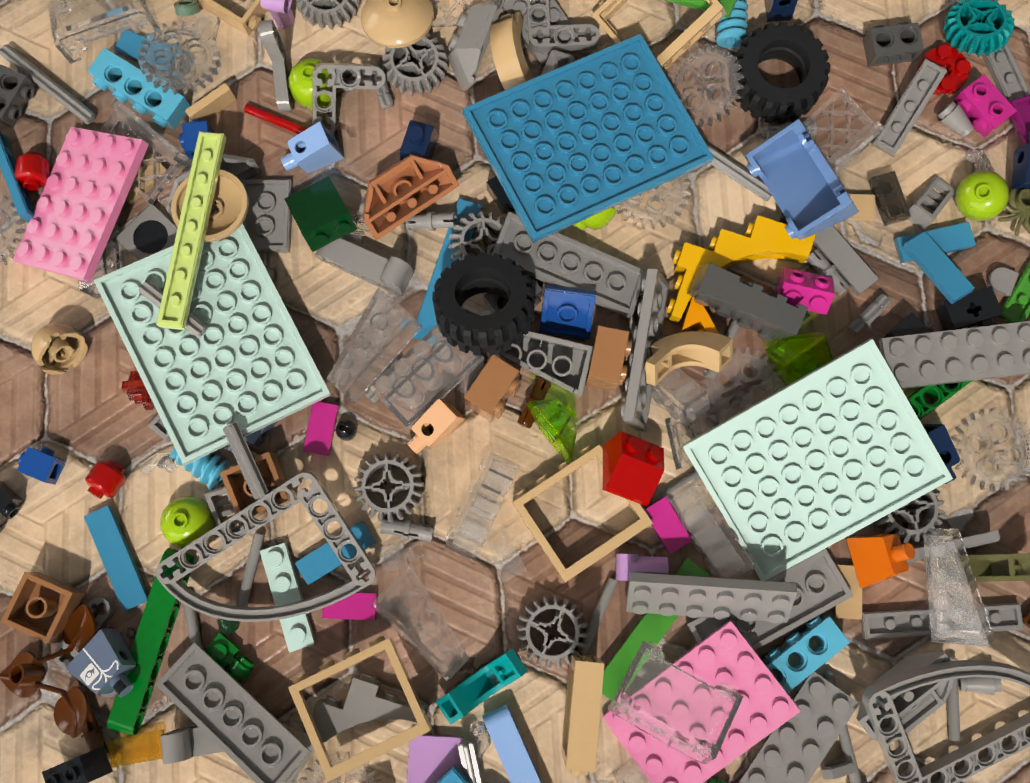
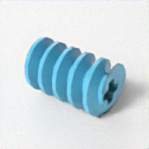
(732, 30)
(206, 468)

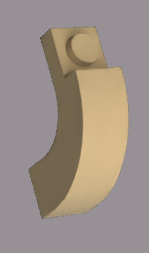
(508, 52)
(687, 349)

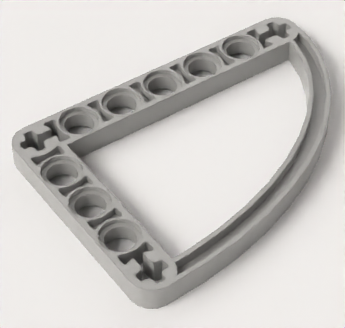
(260, 614)
(928, 675)

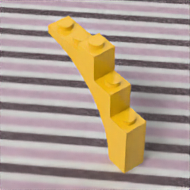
(761, 240)

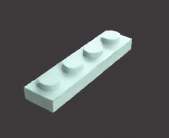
(286, 590)

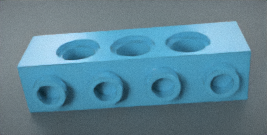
(109, 67)
(830, 643)

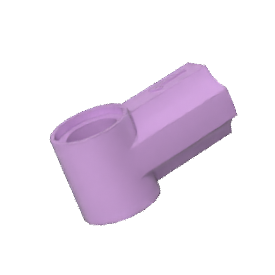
(280, 11)
(640, 564)

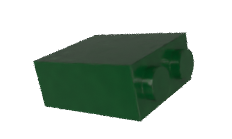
(320, 214)

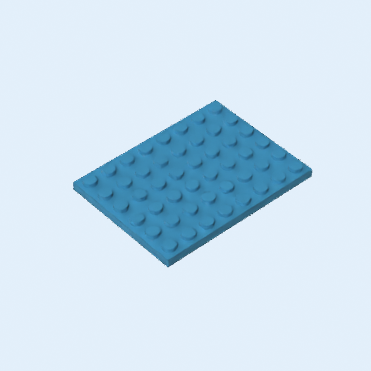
(587, 137)

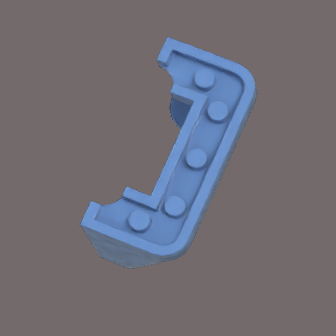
(801, 182)

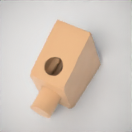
(442, 417)

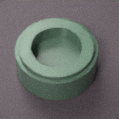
(186, 7)

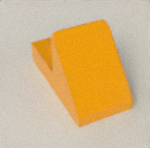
(697, 317)

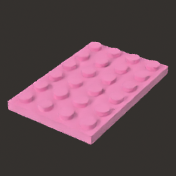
(81, 203)
(716, 660)

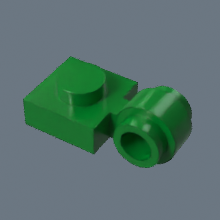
(224, 652)

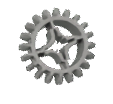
(327, 11)
(422, 54)
(483, 225)
(387, 464)
(911, 518)
(572, 640)

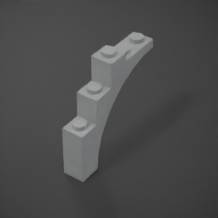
(361, 706)

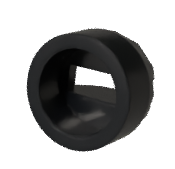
(344, 435)

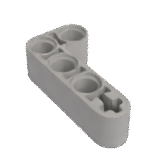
(387, 274)
(186, 743)

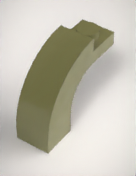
(1000, 567)

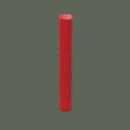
(274, 119)

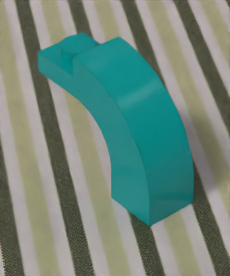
(481, 685)

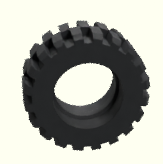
(796, 49)
(484, 275)

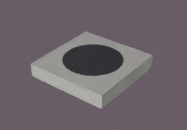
(148, 233)

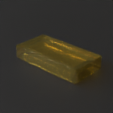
(135, 748)

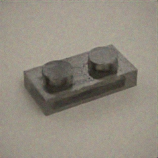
(889, 198)

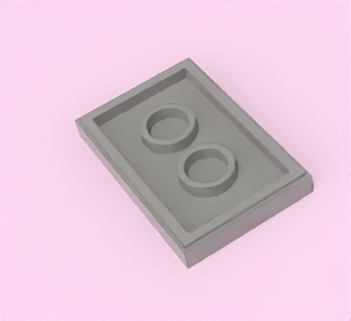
(268, 214)

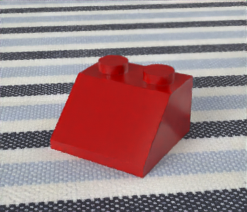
(632, 467)

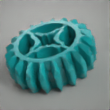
(978, 26)

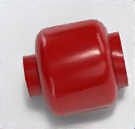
(32, 170)
(105, 479)

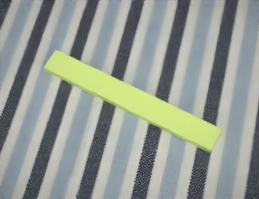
(191, 231)

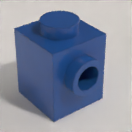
(190, 135)
(41, 464)

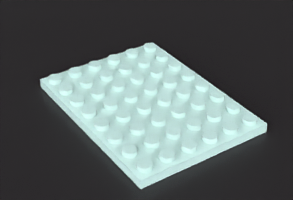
(243, 367)
(817, 460)

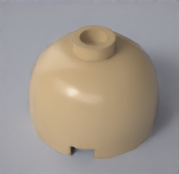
(58, 348)

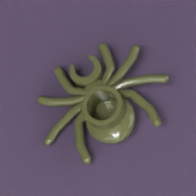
(1018, 203)

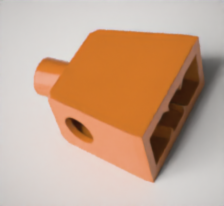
(879, 557)

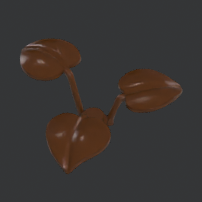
(27, 673)

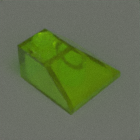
(799, 355)
(556, 425)

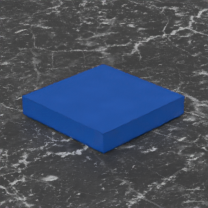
(567, 311)

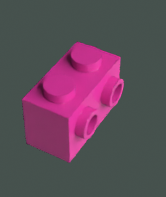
(985, 106)
(806, 289)

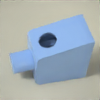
(312, 149)

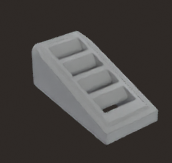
(920, 214)
(213, 505)

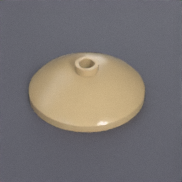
(396, 21)
(229, 199)

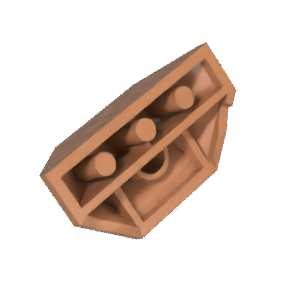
(404, 192)

